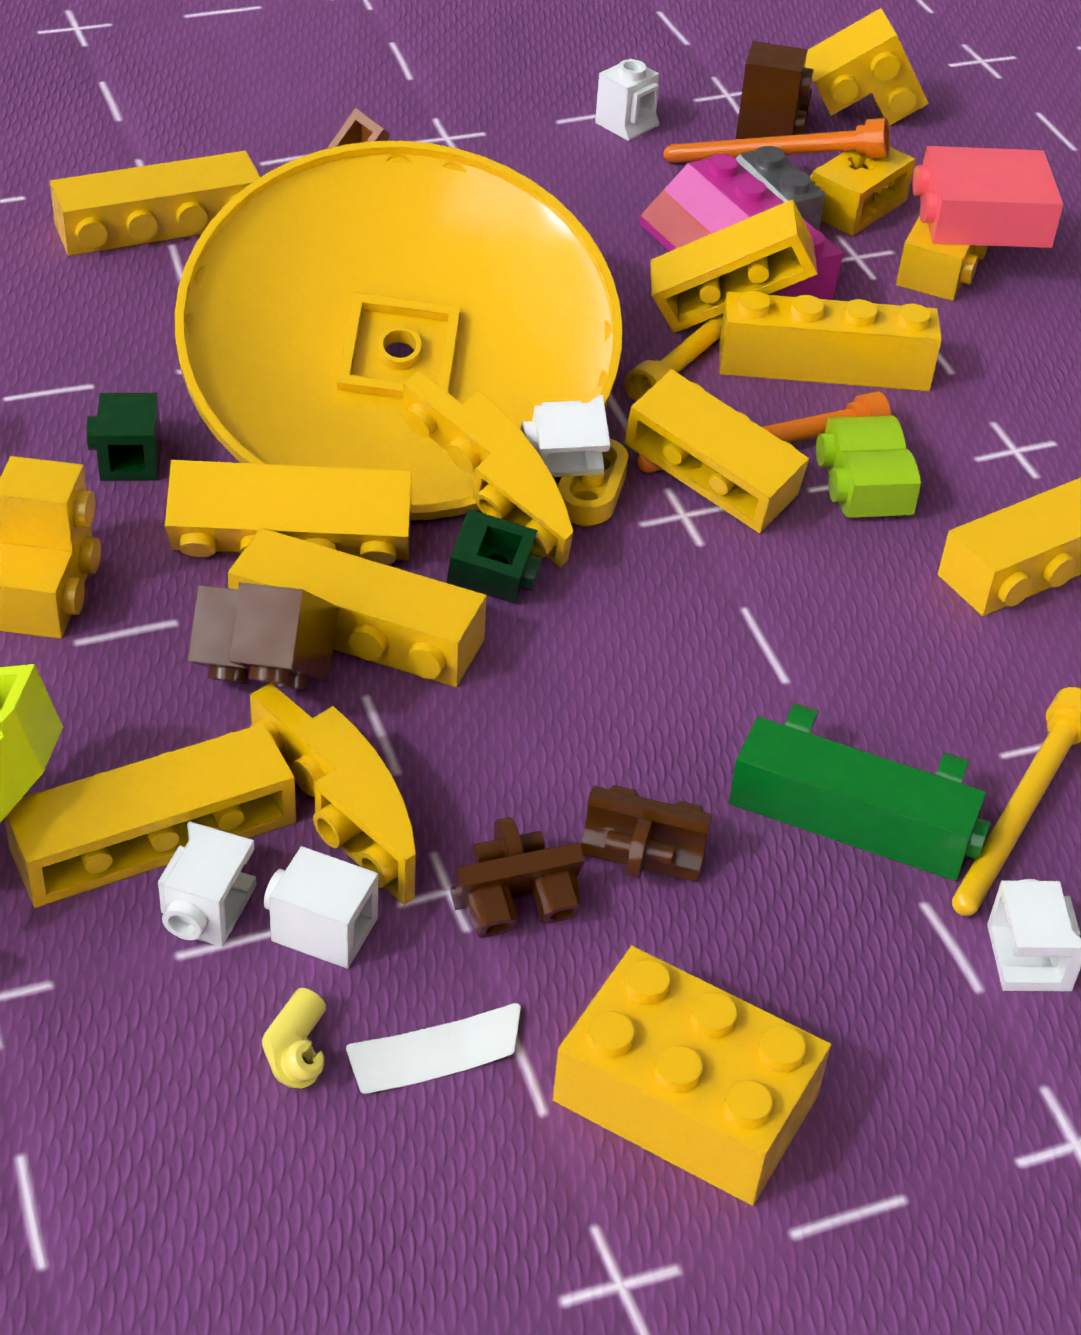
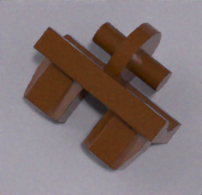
(646, 833)
(514, 868)

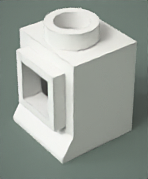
(628, 99)
(570, 436)
(204, 885)
(1035, 936)

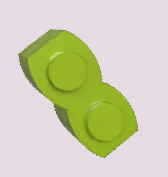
(869, 466)

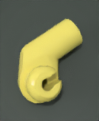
(287, 1042)

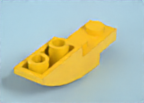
(508, 470)
(352, 787)

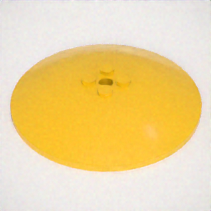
(379, 248)

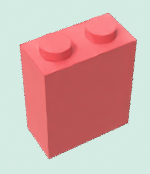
(988, 196)

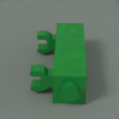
(860, 796)

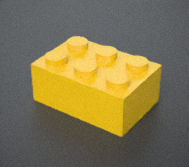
(690, 1073)

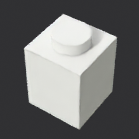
(322, 906)

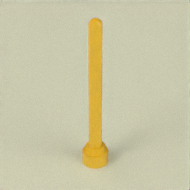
(650, 372)
(1064, 730)

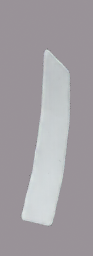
(434, 1050)

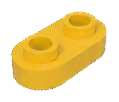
(594, 497)

